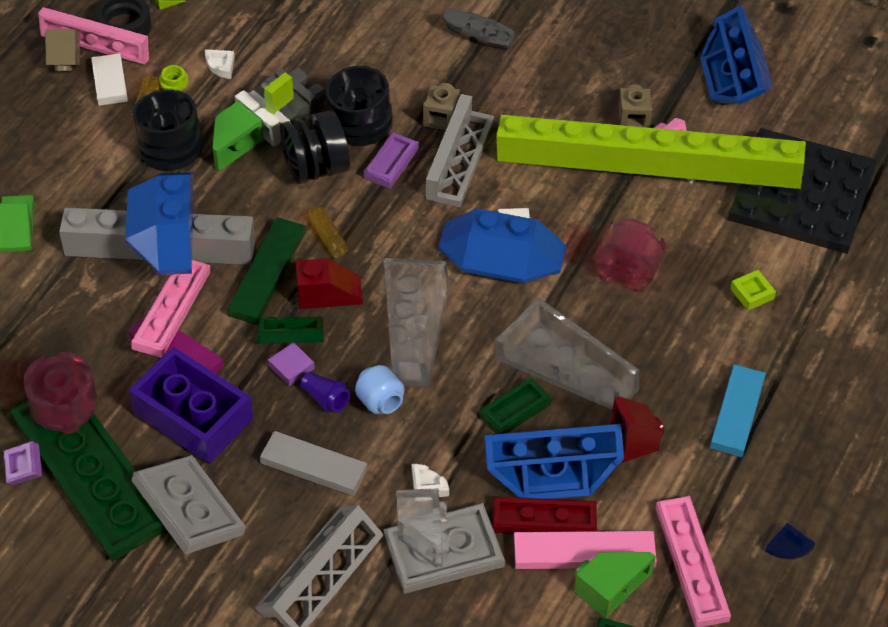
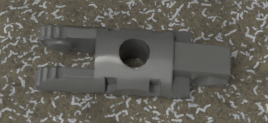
(479, 28)

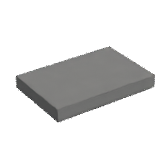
(188, 504)
(471, 551)

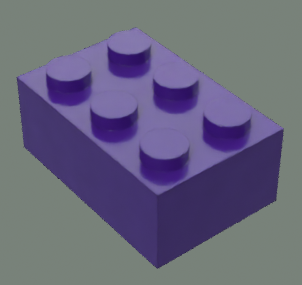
(191, 405)

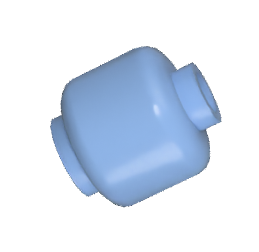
(379, 390)

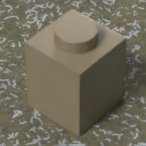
(62, 48)

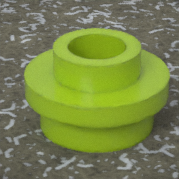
(173, 78)

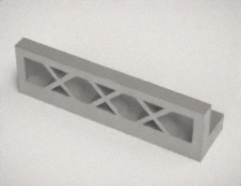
(450, 146)
(313, 558)

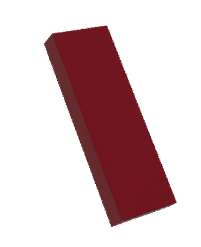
(543, 515)

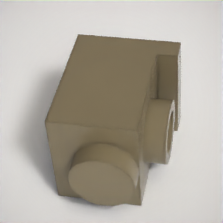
(441, 100)
(635, 101)

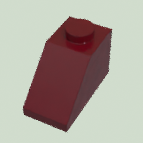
(326, 284)
(639, 428)

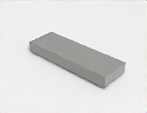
(314, 463)

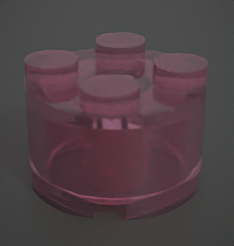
(629, 254)
(60, 392)

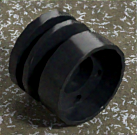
(361, 103)
(167, 129)
(321, 144)

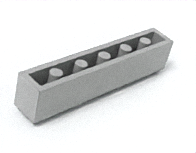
(103, 235)

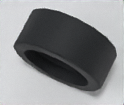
(110, 8)

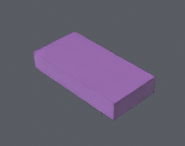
(391, 160)

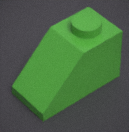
(235, 134)
(612, 578)

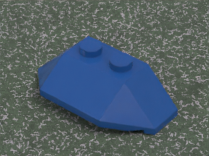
(734, 60)
(162, 222)
(502, 246)
(554, 460)

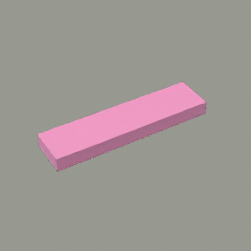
(98, 36)
(169, 310)
(570, 549)
(693, 562)

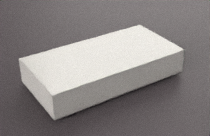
(109, 79)

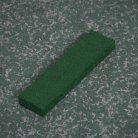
(266, 271)

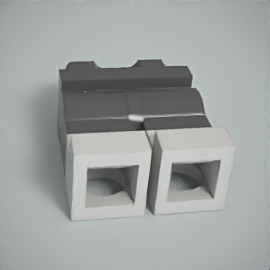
(302, 106)

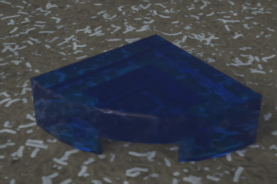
(790, 544)

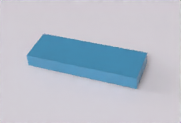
(737, 410)

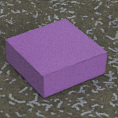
(291, 364)
(22, 463)

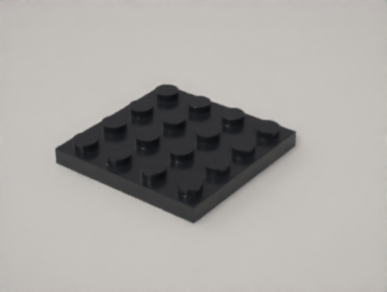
(824, 207)

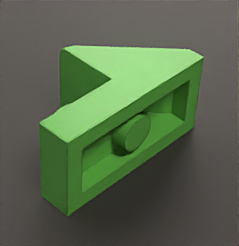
(16, 223)

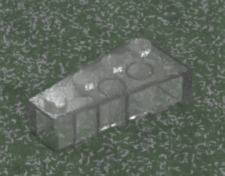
(415, 312)
(566, 356)

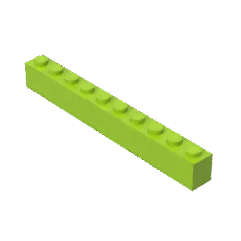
(651, 151)

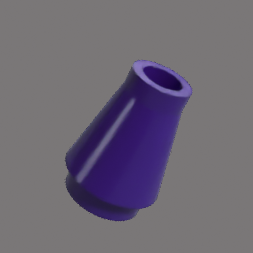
(328, 393)

